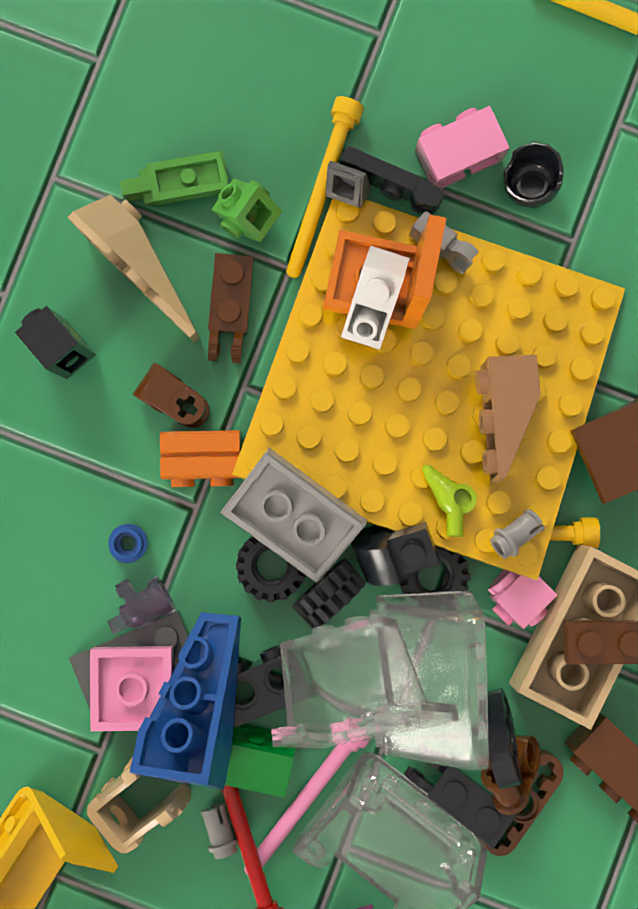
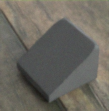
(347, 184)

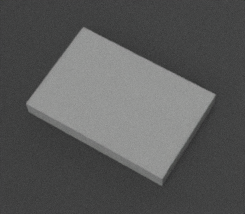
(293, 515)

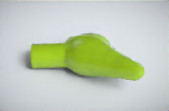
(452, 499)

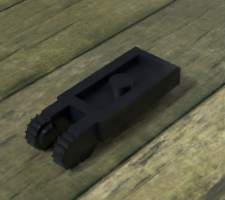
(394, 181)
(464, 801)

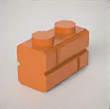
(199, 456)

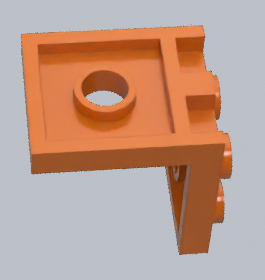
(418, 280)

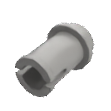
(516, 534)
(219, 831)

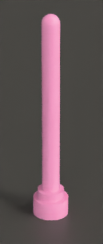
(305, 799)

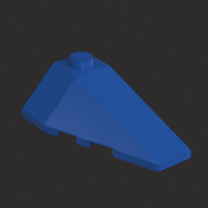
(194, 718)

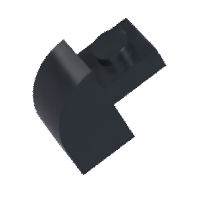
(389, 554)

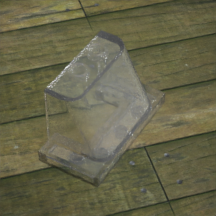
(353, 686)

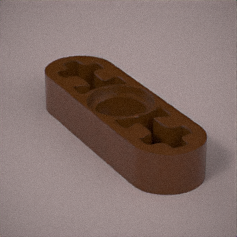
(547, 787)

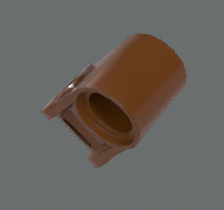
(168, 395)
(515, 798)

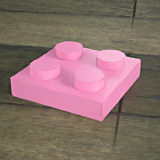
(126, 684)

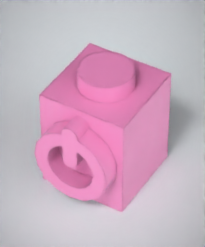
(520, 598)

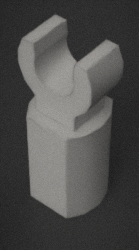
(455, 251)

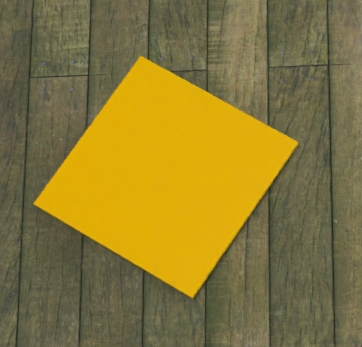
(375, 417)

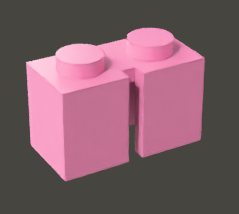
(468, 143)

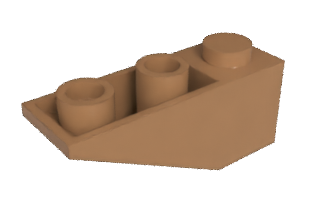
(509, 398)

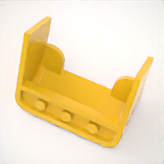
(37, 841)

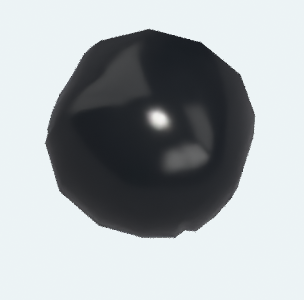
(533, 175)

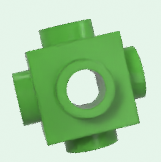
(246, 209)

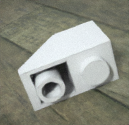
(375, 297)

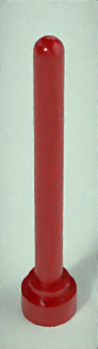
(248, 849)

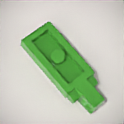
(177, 180)

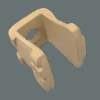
(131, 828)

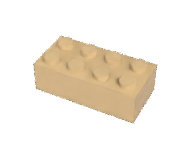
(589, 589)

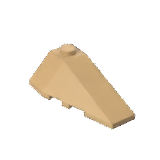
(122, 240)

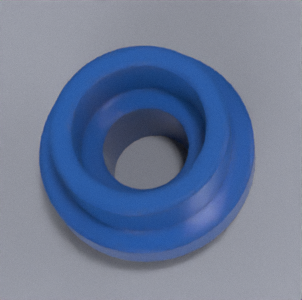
(116, 543)

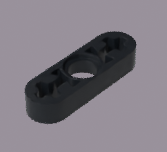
(502, 741)

